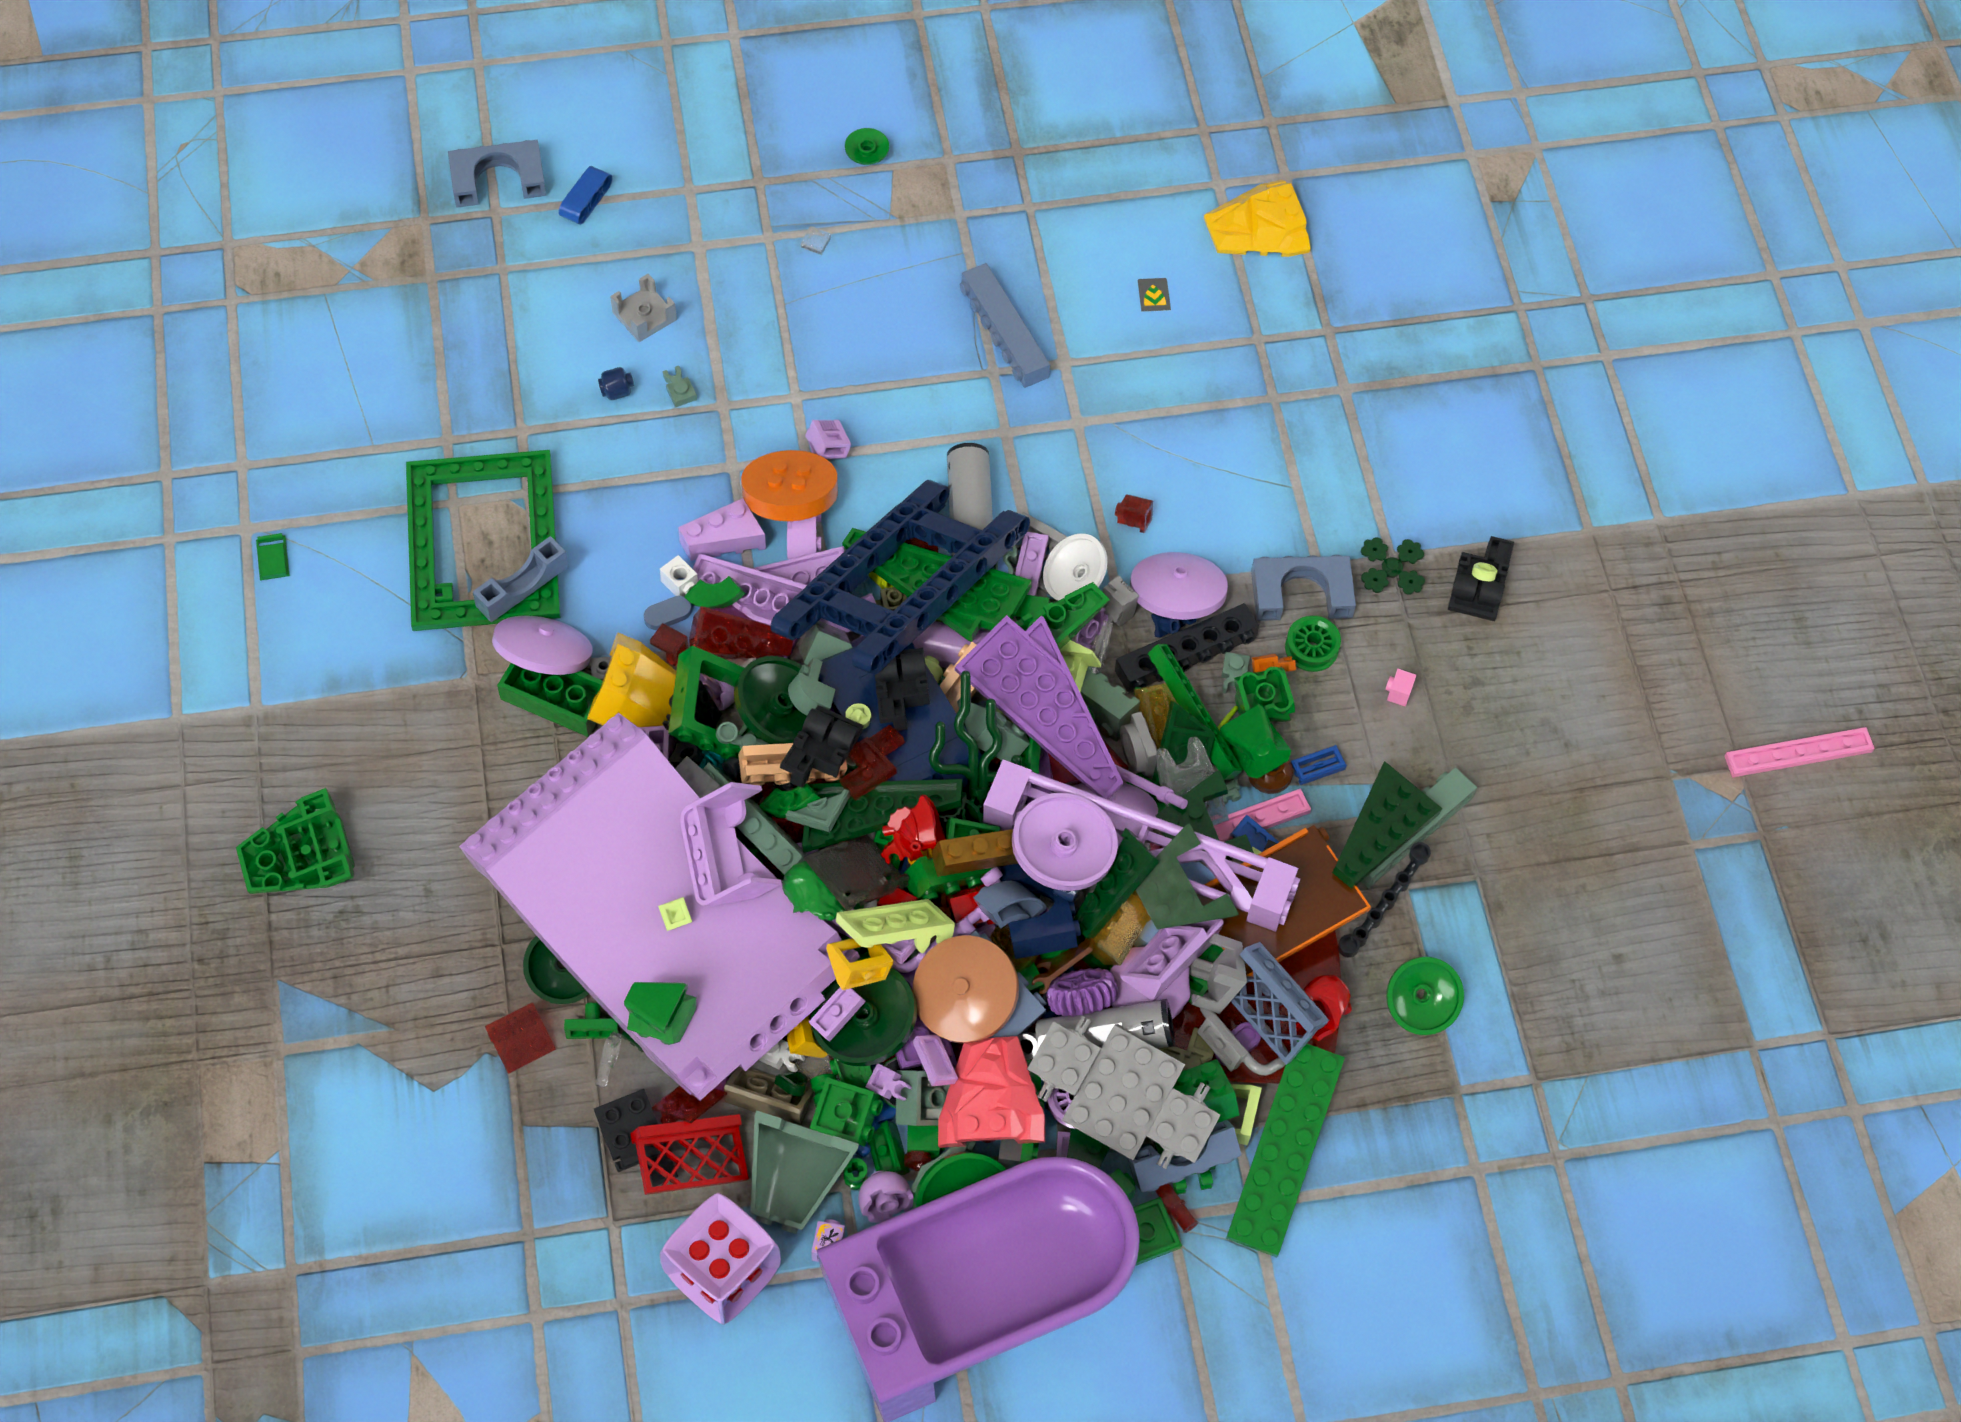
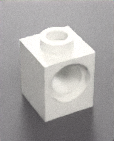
(677, 569)

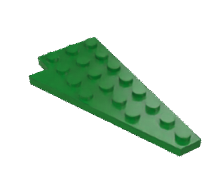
(980, 606)

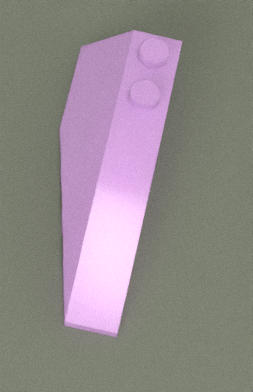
(764, 592)

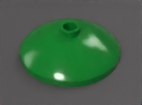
(1441, 998)

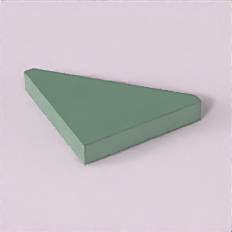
(820, 813)

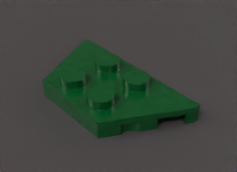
(1177, 730)

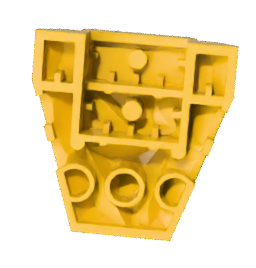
(1260, 221)

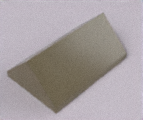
(758, 1092)

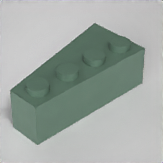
(1107, 704)

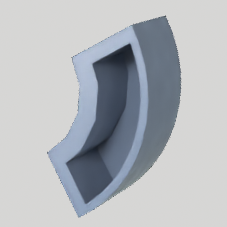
(1008, 902)

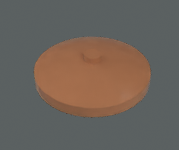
(965, 989)

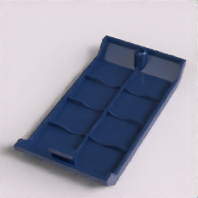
(912, 757)

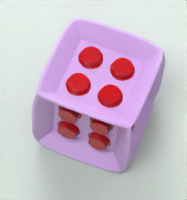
(720, 1258)

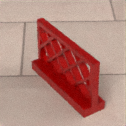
(684, 1131)

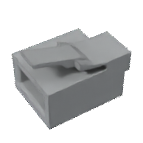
(1121, 603)

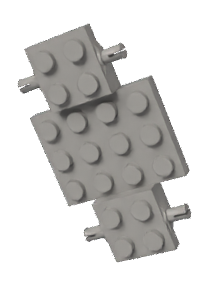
(1123, 1092)

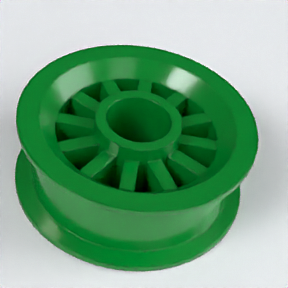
(1310, 630)

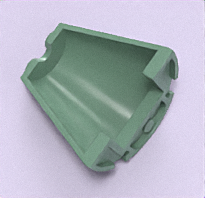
(793, 1170)

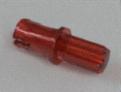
(1176, 1207)

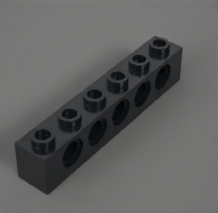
(1194, 637)

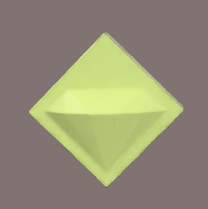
(675, 913)

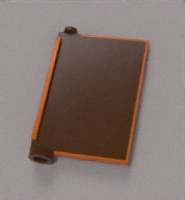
(1318, 906)

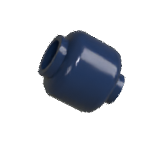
(615, 383)

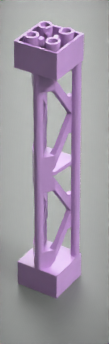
(1276, 883)

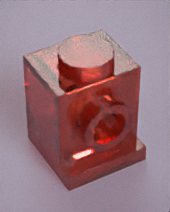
(1135, 512)

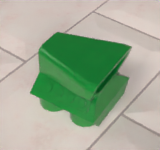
(1267, 689)
(1256, 742)
(659, 1010)

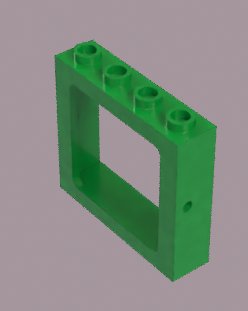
(682, 720)

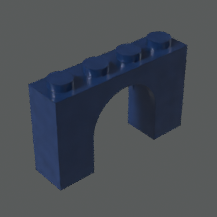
(1046, 932)

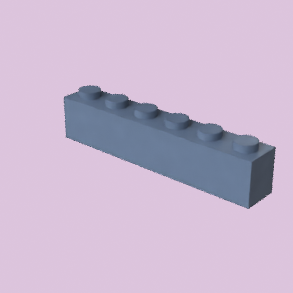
(1005, 325)

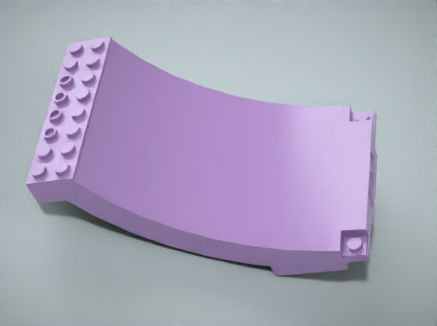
(593, 860)

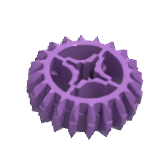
(1082, 992)

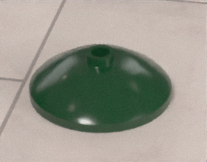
(547, 979)

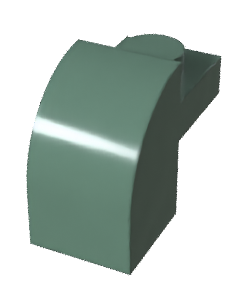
(807, 691)

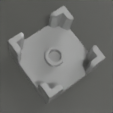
(644, 311)
(1224, 976)

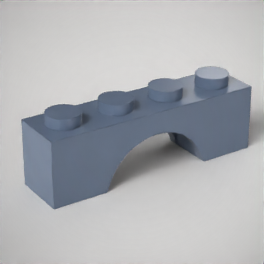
(542, 565)
(1219, 1149)

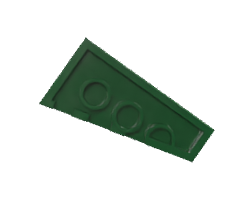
(1128, 871)

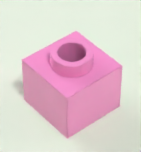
(1400, 687)

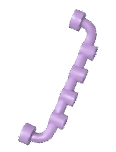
(962, 927)

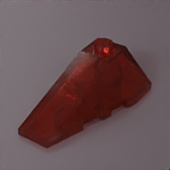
(735, 636)

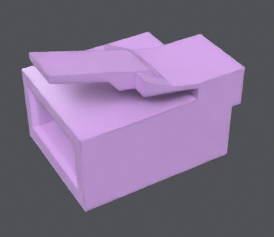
(828, 439)

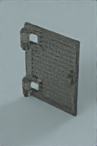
(857, 869)

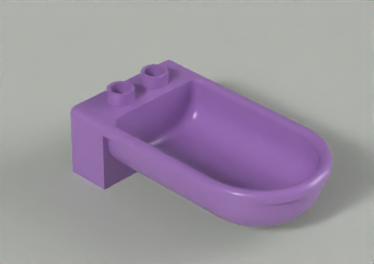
(979, 1274)

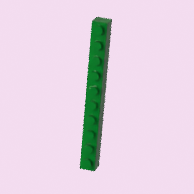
(1189, 700)

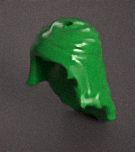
(809, 893)

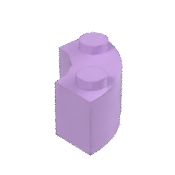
(803, 537)

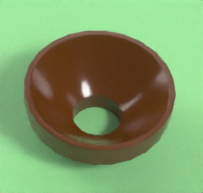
(1274, 781)

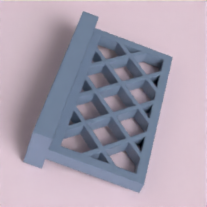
(1282, 990)

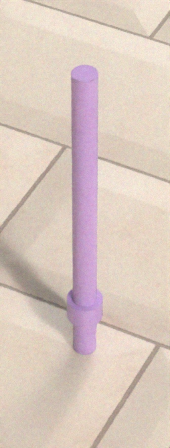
(1162, 793)

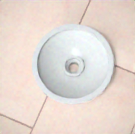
(1070, 560)

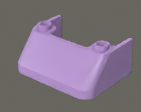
(714, 847)

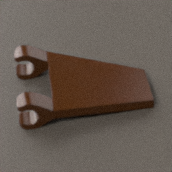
(1061, 963)

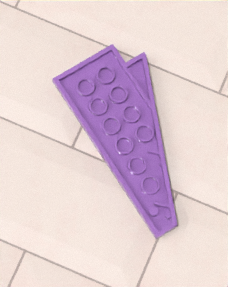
(1041, 697)

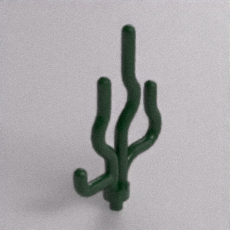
(977, 776)

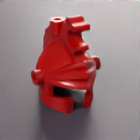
(913, 831)

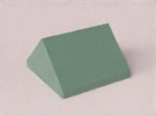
(822, 642)

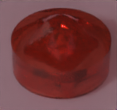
(916, 1159)

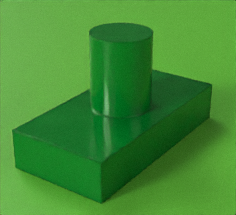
(592, 1026)

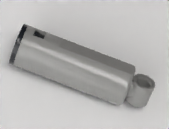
(969, 485)
(1146, 1020)

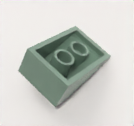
(1014, 738)

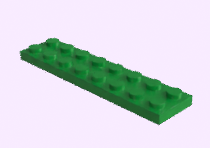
(1285, 1150)

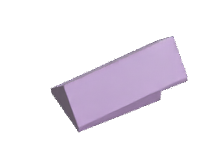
(1169, 956)

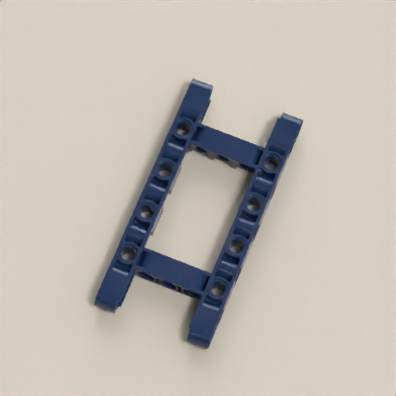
(889, 630)

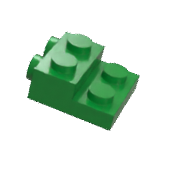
(846, 1111)

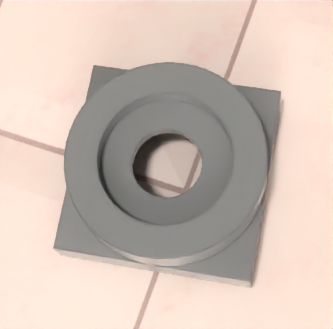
(1138, 746)

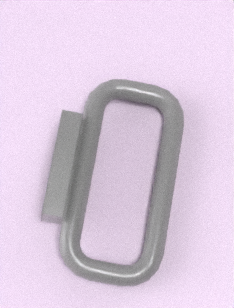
(1228, 1046)

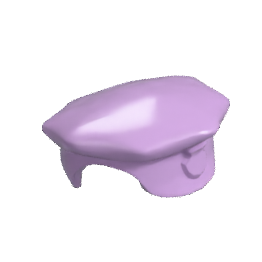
(1177, 993)

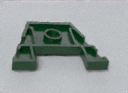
(1197, 813)
(1169, 893)

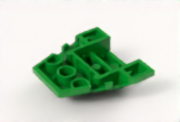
(298, 850)

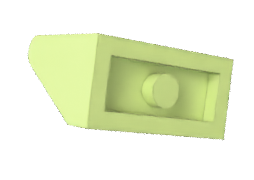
(1252, 1095)

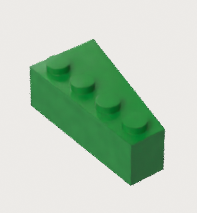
(926, 885)

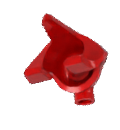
(1335, 999)

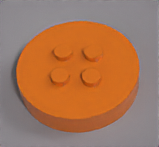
(789, 485)

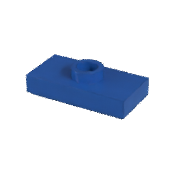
(1256, 834)

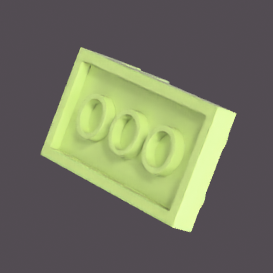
(897, 922)

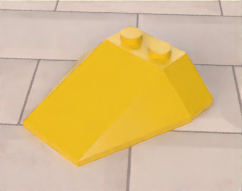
(634, 685)

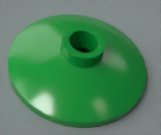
(866, 146)

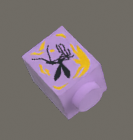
(826, 1233)

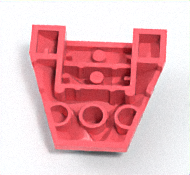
(991, 1097)

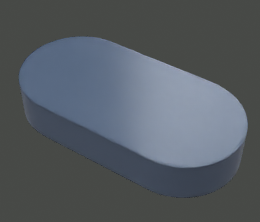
(667, 612)

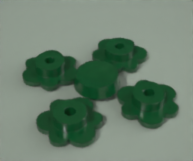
(1392, 566)

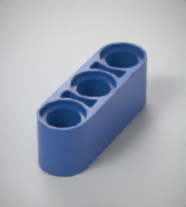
(585, 195)

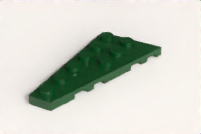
(874, 808)

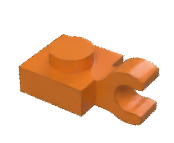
(1263, 662)

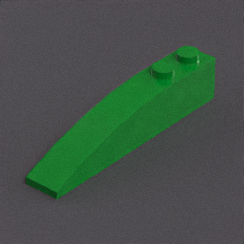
(1069, 614)

